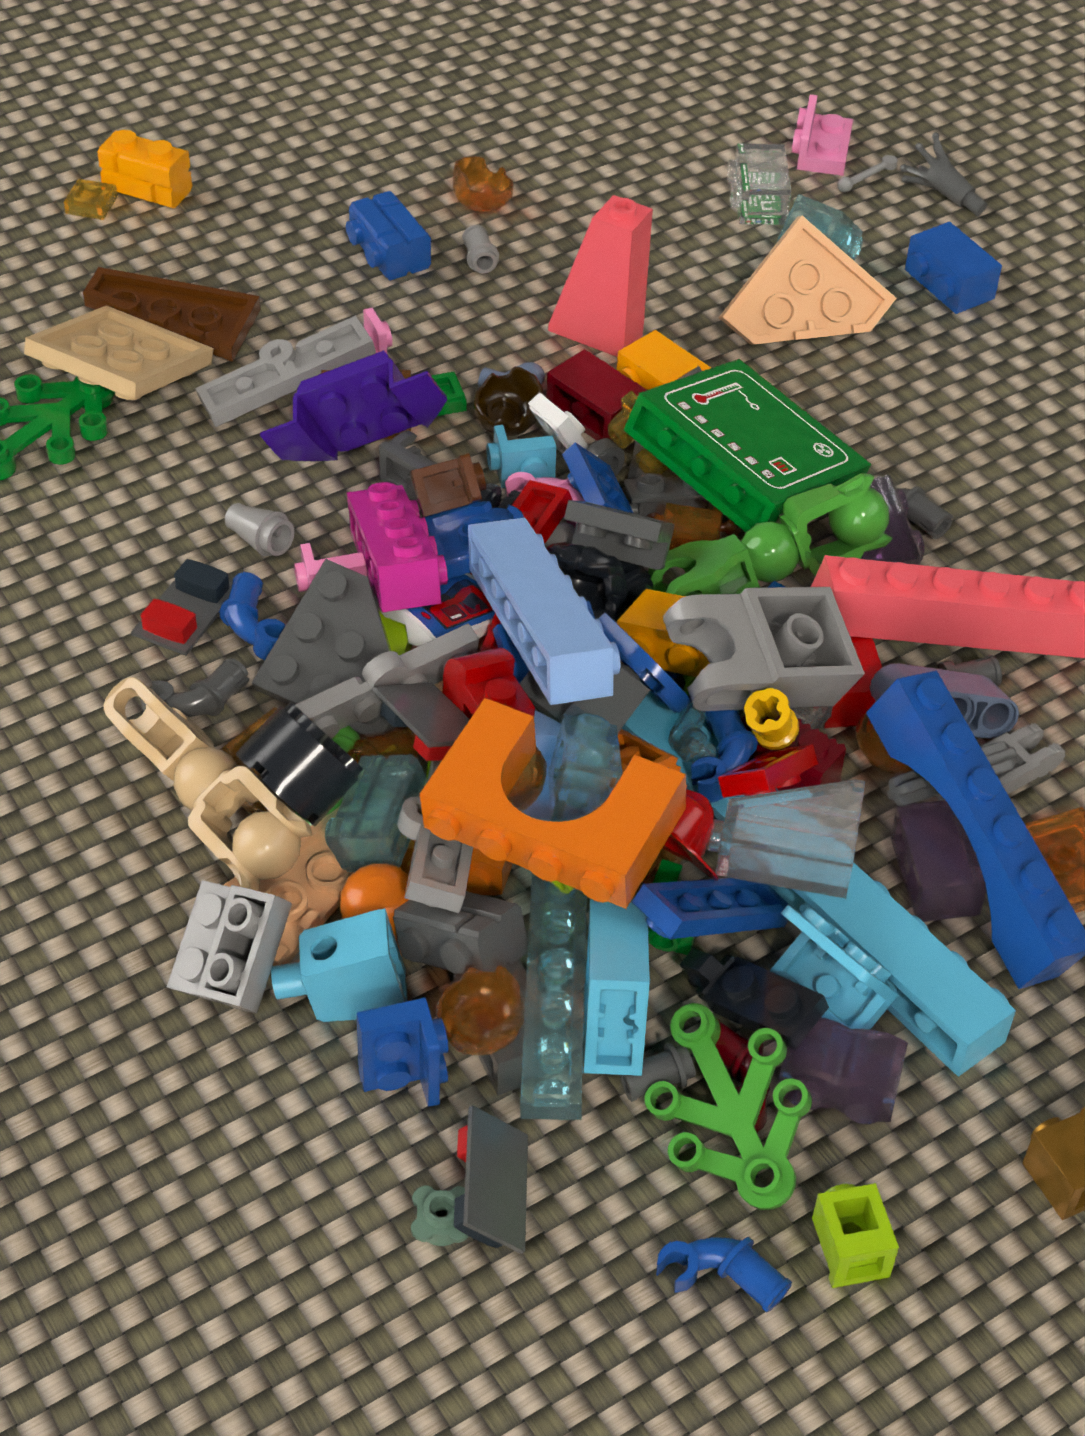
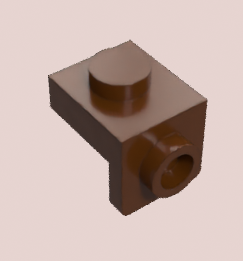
(448, 485)

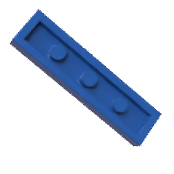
(709, 907)

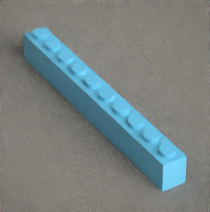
(937, 991)

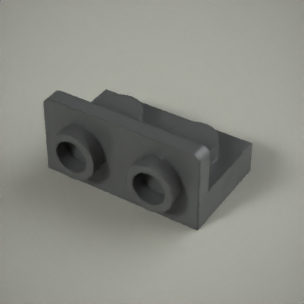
(621, 533)

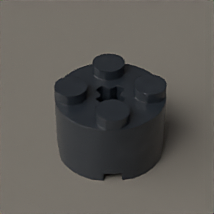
(298, 766)

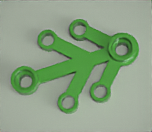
(735, 1112)

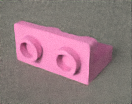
(821, 140)

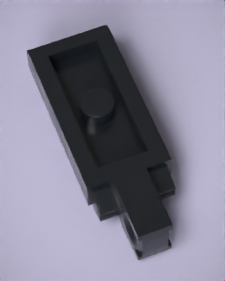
(754, 996)

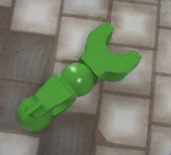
(774, 549)

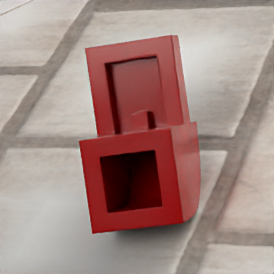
(483, 676)

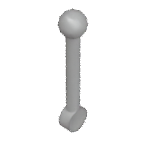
(888, 162)

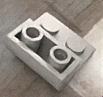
(230, 945)

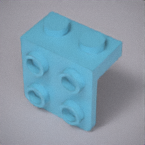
(845, 976)

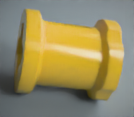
(771, 704)

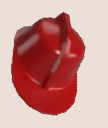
(693, 832)

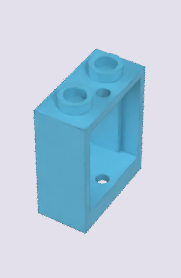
(616, 989)

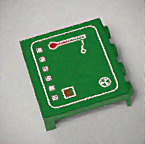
(740, 442)

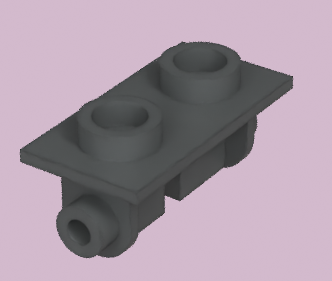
(652, 492)

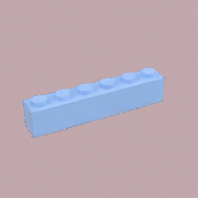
(542, 612)

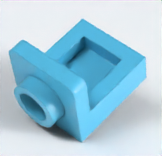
(521, 455)

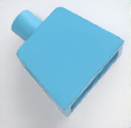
(345, 968)

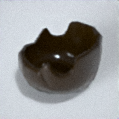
(505, 401)

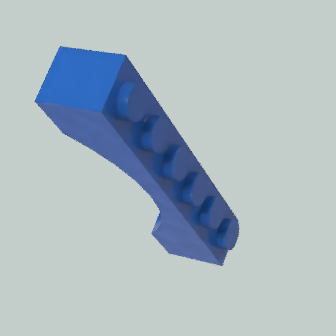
(1028, 909)

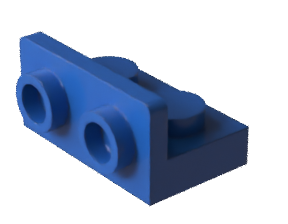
(594, 479)
(402, 1046)

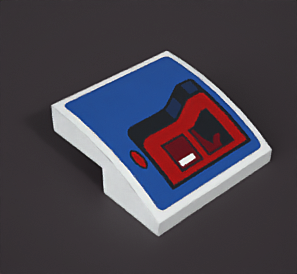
(461, 604)

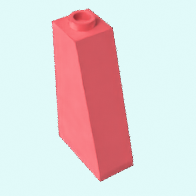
(608, 280)

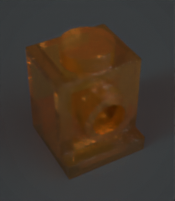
(692, 523)

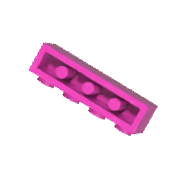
(396, 547)

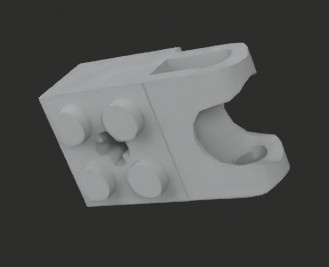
(766, 640)

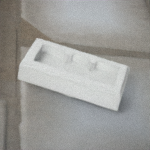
(555, 422)

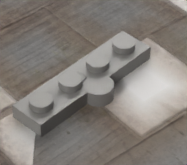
(283, 369)
(356, 701)
(437, 866)

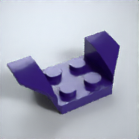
(354, 409)

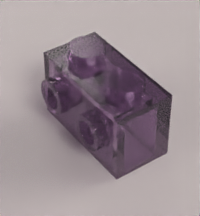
(937, 862)

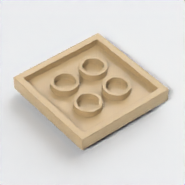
(118, 352)

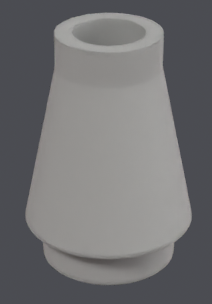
(262, 529)

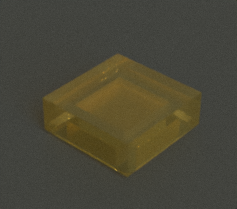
(90, 199)

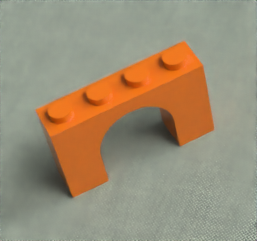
(597, 853)

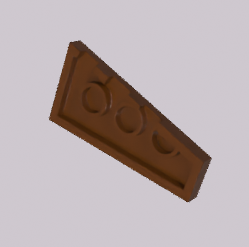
(191, 310)

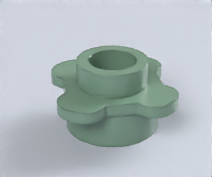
(430, 1227)

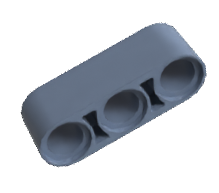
(979, 699)

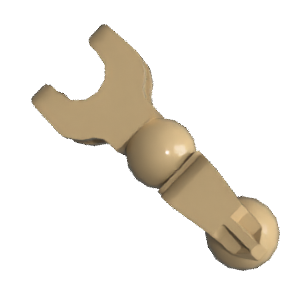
(212, 788)

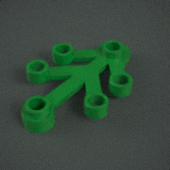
(52, 416)

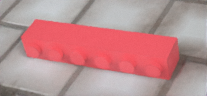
(957, 606)

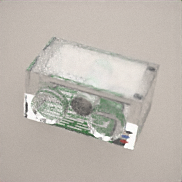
(760, 184)

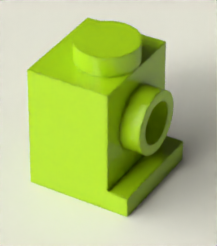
(854, 1234)

